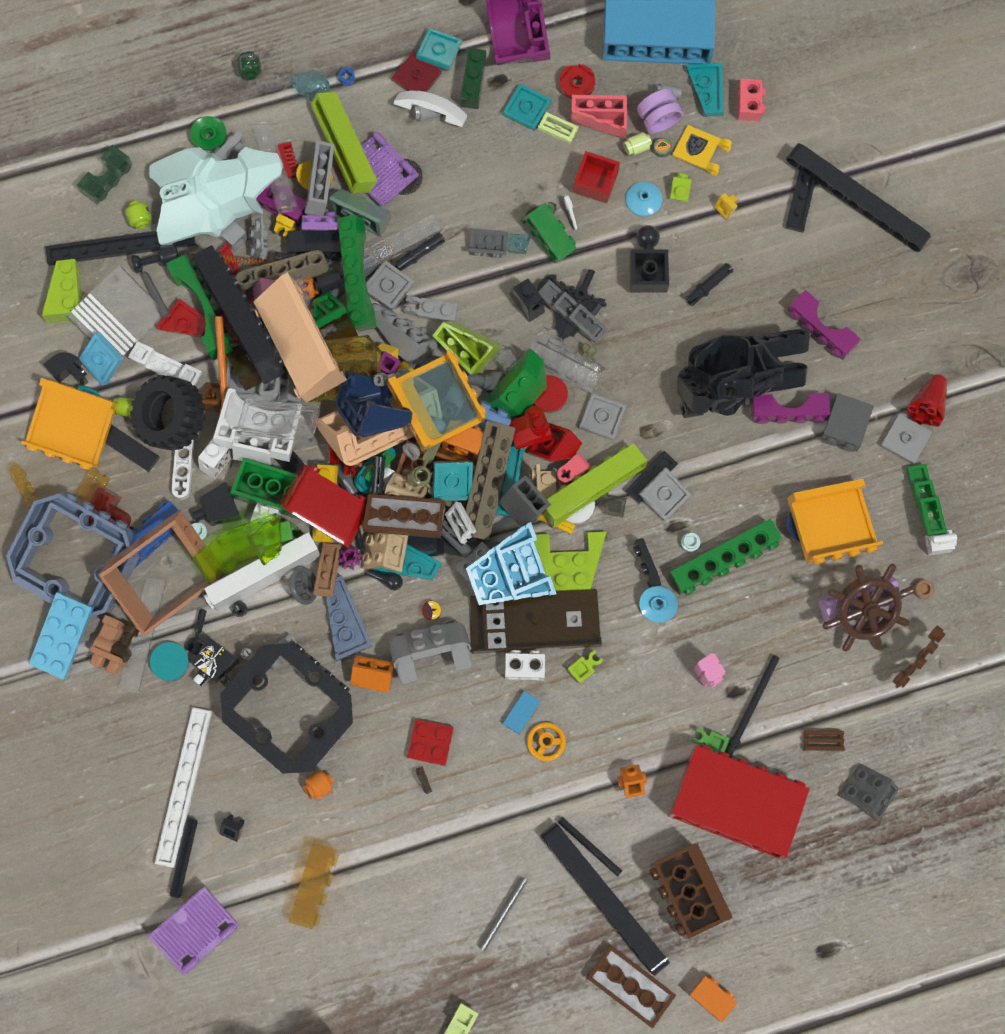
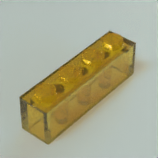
(313, 886)

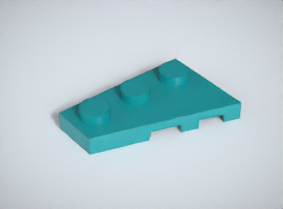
(708, 86)
(417, 565)

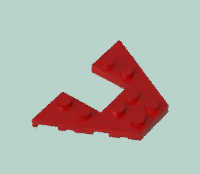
(189, 321)

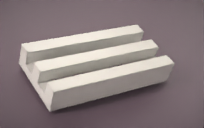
(461, 519)

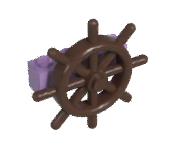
(864, 601)

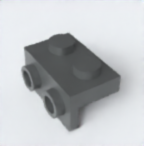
(489, 242)

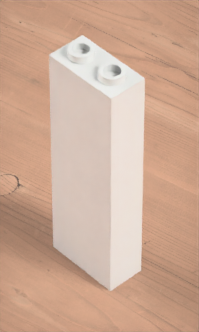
(258, 576)

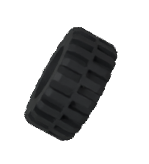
(148, 410)

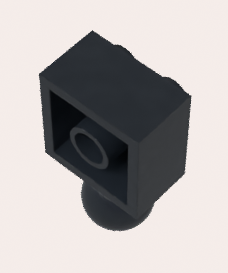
(649, 259)

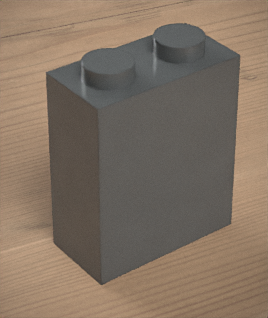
(847, 423)
(524, 502)

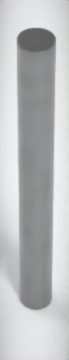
(502, 914)

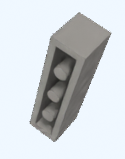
(319, 178)

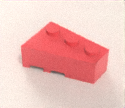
(601, 113)

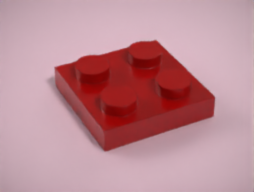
(430, 742)

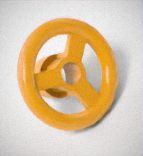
(553, 741)

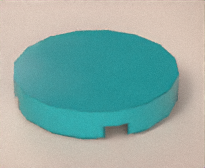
(169, 661)

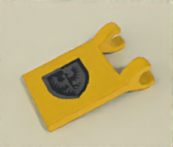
(698, 148)

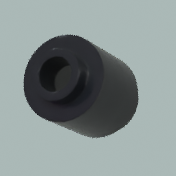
(328, 281)

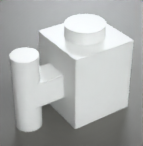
(941, 543)

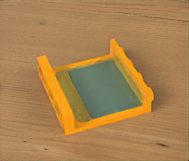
(438, 400)

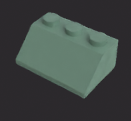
(374, 216)

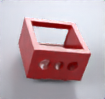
(596, 177)

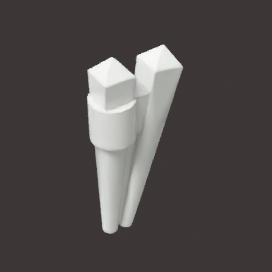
(568, 204)

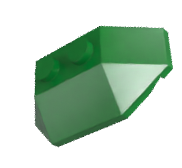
(520, 385)

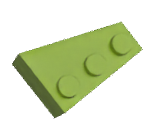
(64, 291)
(470, 347)

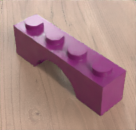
(839, 341)
(767, 409)

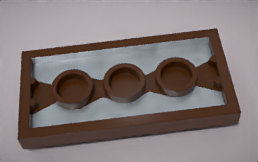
(404, 516)
(631, 986)

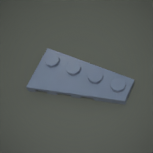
(346, 625)

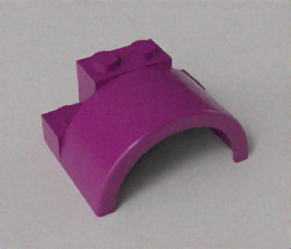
(518, 34)

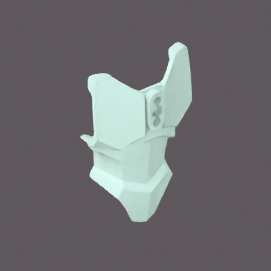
(214, 190)

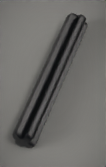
(183, 858)

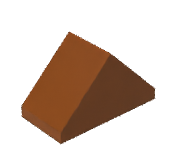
(212, 397)

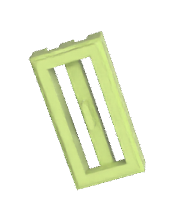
(558, 135)

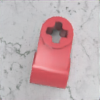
(574, 467)

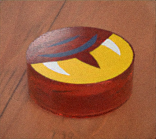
(431, 610)

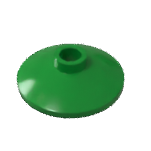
(204, 127)

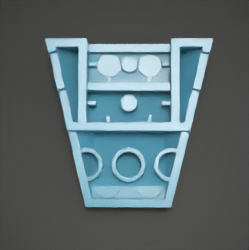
(510, 570)

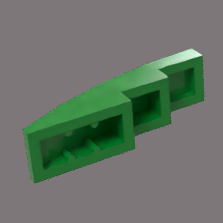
(926, 500)

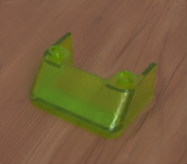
(239, 544)

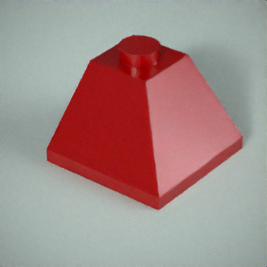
(562, 446)

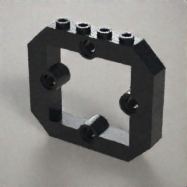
(242, 685)

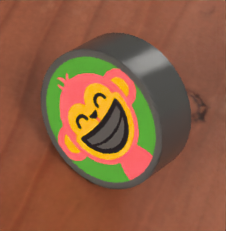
(662, 147)

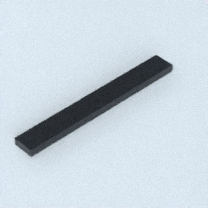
(109, 247)

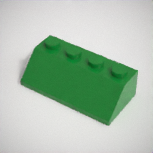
(262, 485)

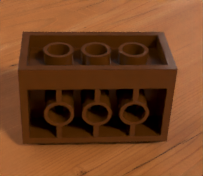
(703, 887)

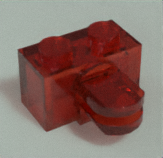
(107, 501)

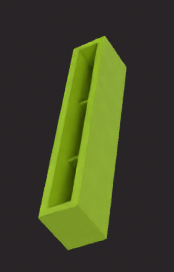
(347, 147)
(594, 484)

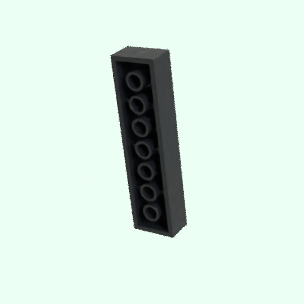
(239, 314)

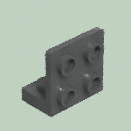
(869, 791)

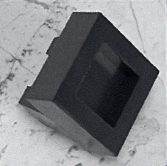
(231, 829)

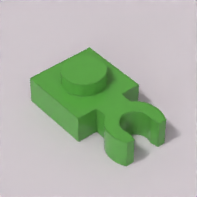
(715, 741)

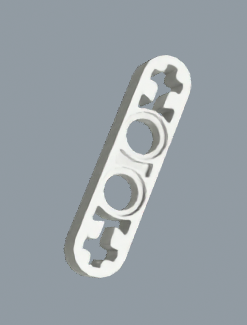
(180, 463)

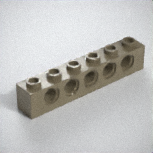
(489, 477)

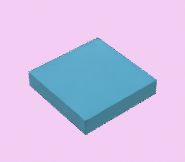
(101, 358)

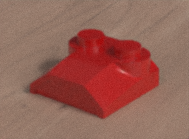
(531, 428)

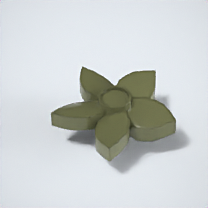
(588, 351)

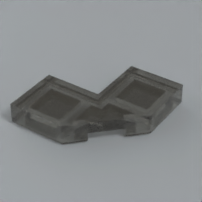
(612, 505)

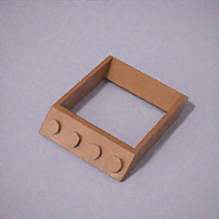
(126, 595)

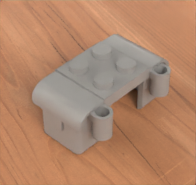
(429, 642)

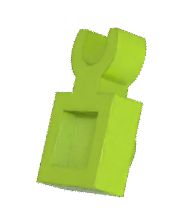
(583, 668)

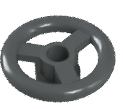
(300, 586)

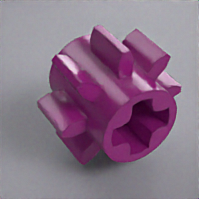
(349, 552)

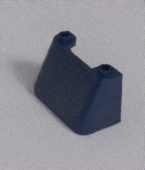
(367, 406)

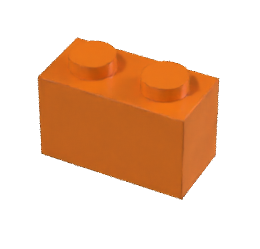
(372, 674)
(712, 998)

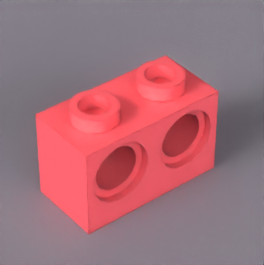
(748, 99)

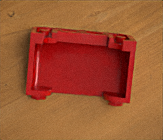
(325, 505)

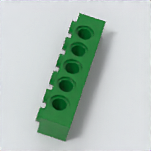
(765, 530)

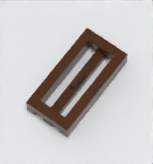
(823, 740)

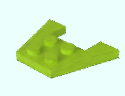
(571, 569)

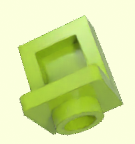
(681, 187)

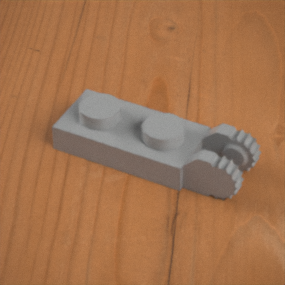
(431, 309)

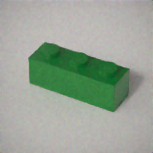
(367, 473)

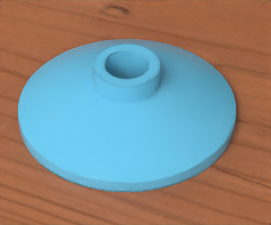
(644, 206)
(658, 612)

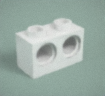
(525, 671)

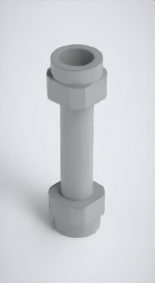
(382, 378)

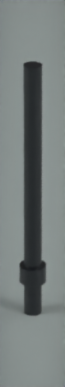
(734, 742)

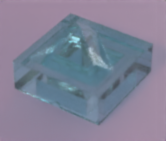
(518, 243)

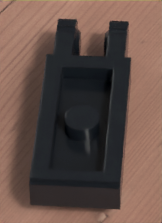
(647, 566)

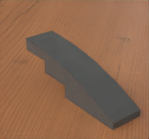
(572, 312)

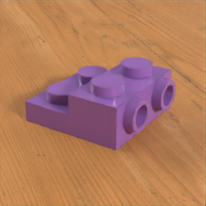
(318, 223)

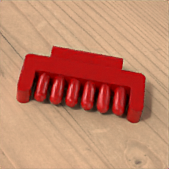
(286, 147)

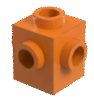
(632, 781)

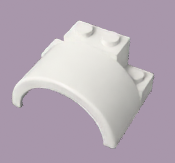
(250, 447)

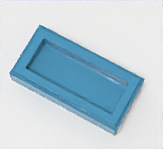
(521, 712)

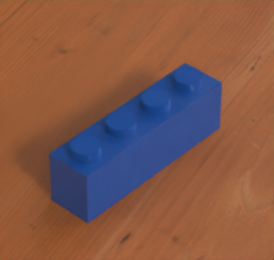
(163, 512)

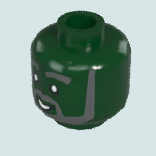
(249, 65)

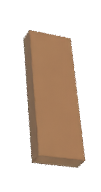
(327, 569)

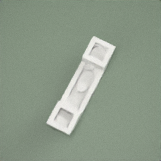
(433, 102)
(163, 365)

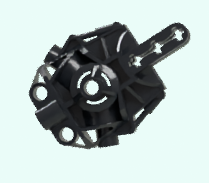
(738, 368)

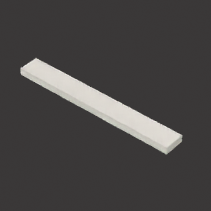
(183, 787)

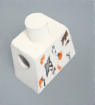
(215, 458)

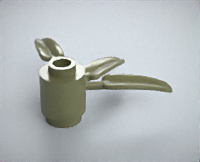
(424, 473)

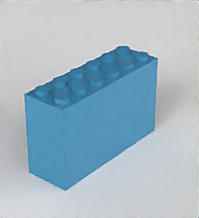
(659, 31)

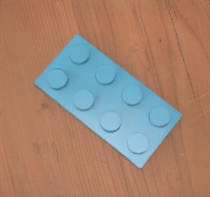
(61, 635)

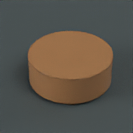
(924, 589)

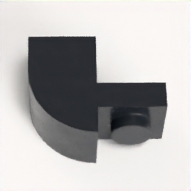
(63, 365)
(428, 545)

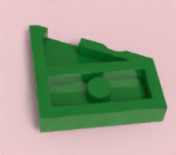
(327, 309)

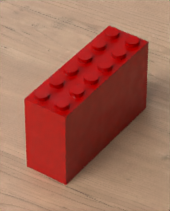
(739, 801)

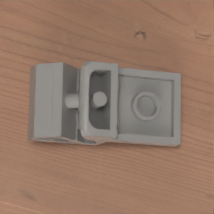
(277, 390)

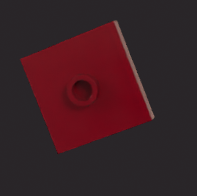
(416, 74)

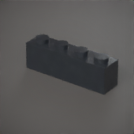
(306, 241)

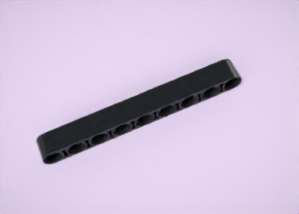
(858, 197)
(605, 899)

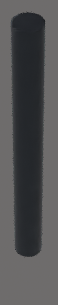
(590, 846)

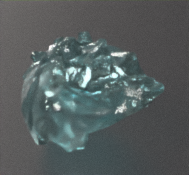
(311, 83)

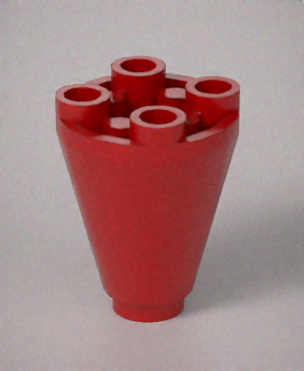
(930, 402)

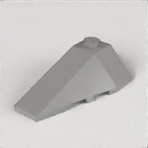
(412, 343)

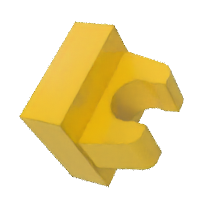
(726, 205)
(285, 224)

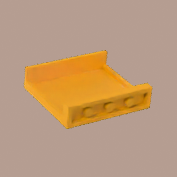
(70, 424)
(833, 522)

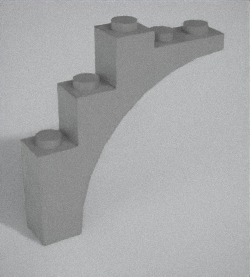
(233, 233)

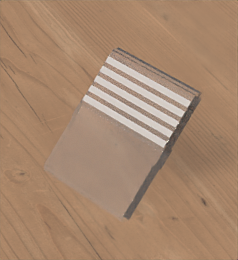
(117, 310)

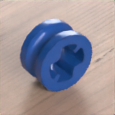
(351, 80)

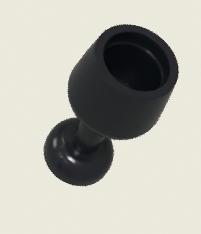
(165, 254)

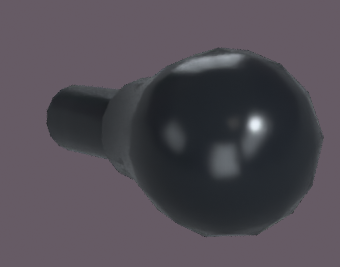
(390, 580)

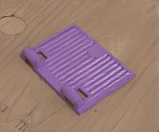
(387, 167)
(193, 930)

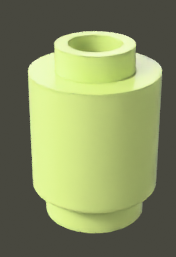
(637, 144)

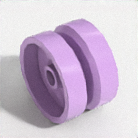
(660, 111)

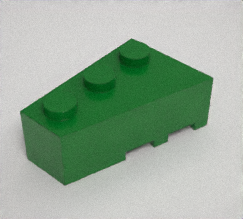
(550, 232)

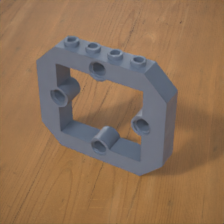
(27, 543)

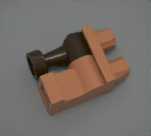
(108, 645)

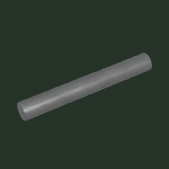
(155, 294)

